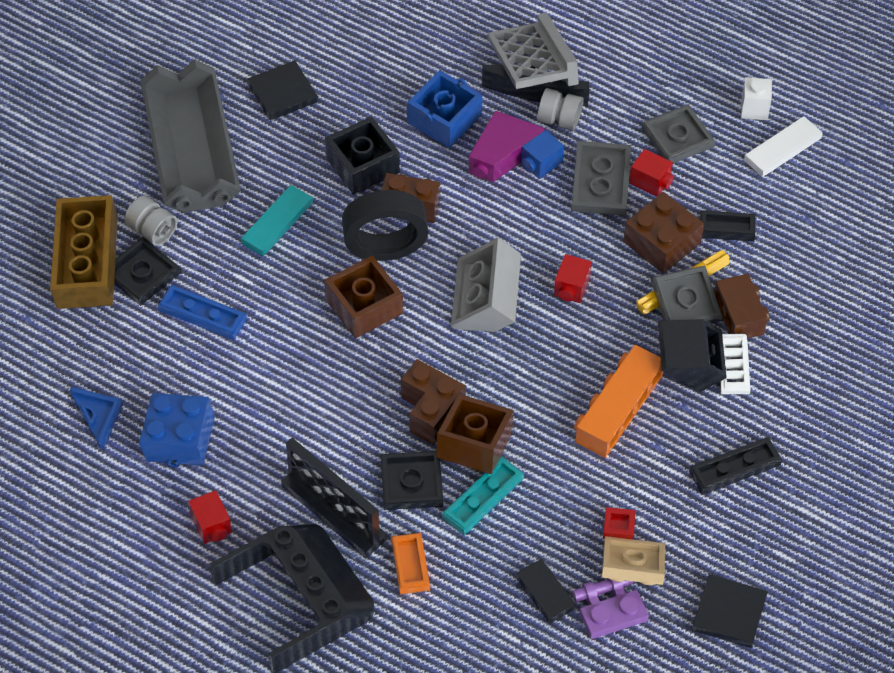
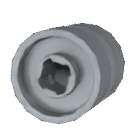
(556, 108)
(150, 220)

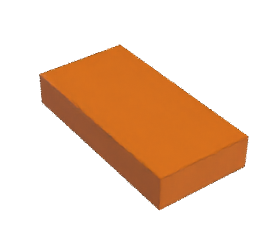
(410, 563)

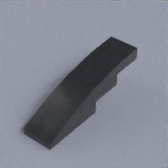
(497, 79)

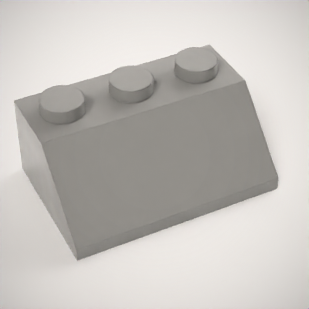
(486, 288)

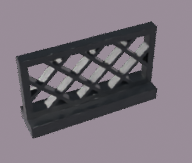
(332, 500)

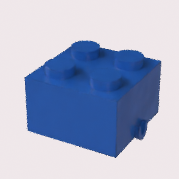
(444, 108)
(177, 429)

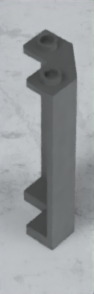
(190, 137)

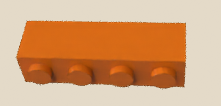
(619, 401)

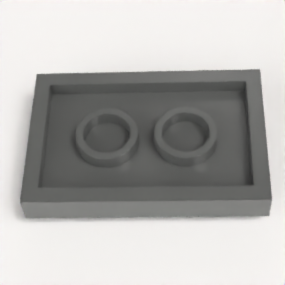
(601, 178)

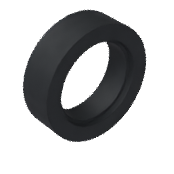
(381, 205)

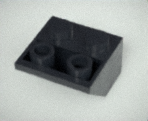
(692, 352)

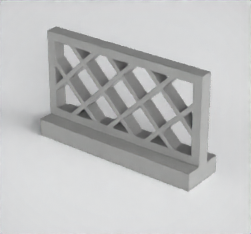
(552, 47)

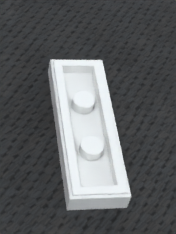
(783, 146)

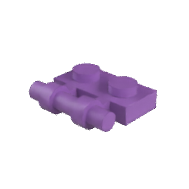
(610, 614)

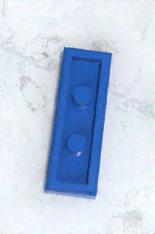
(202, 312)

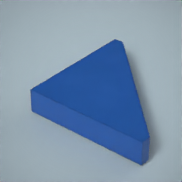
(98, 412)

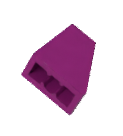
(500, 146)

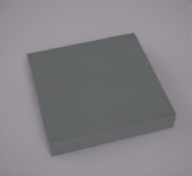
(678, 134)
(686, 295)

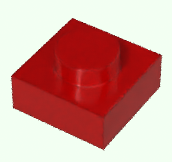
(619, 523)

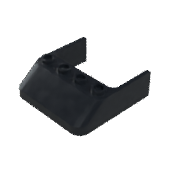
(320, 577)

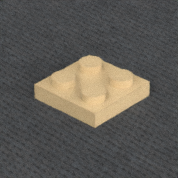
(633, 561)

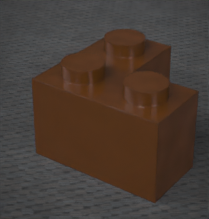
(431, 395)

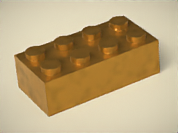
(84, 252)

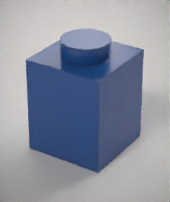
(542, 154)

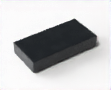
(728, 225)
(545, 591)

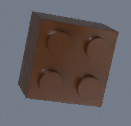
(663, 232)
(363, 296)
(474, 433)

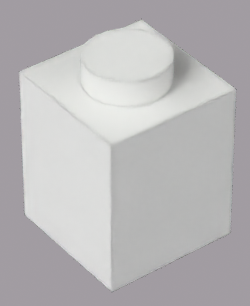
(756, 98)

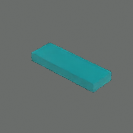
(277, 220)
(482, 496)

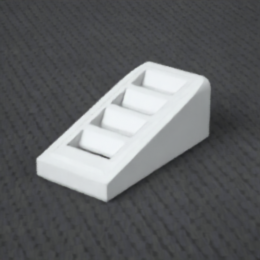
(736, 346)

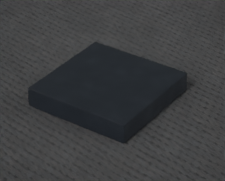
(282, 90)
(144, 271)
(411, 480)
(729, 611)

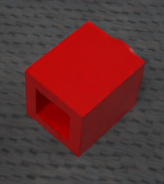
(651, 173)
(572, 278)
(210, 517)

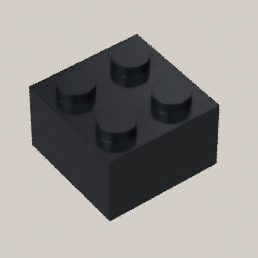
(362, 155)

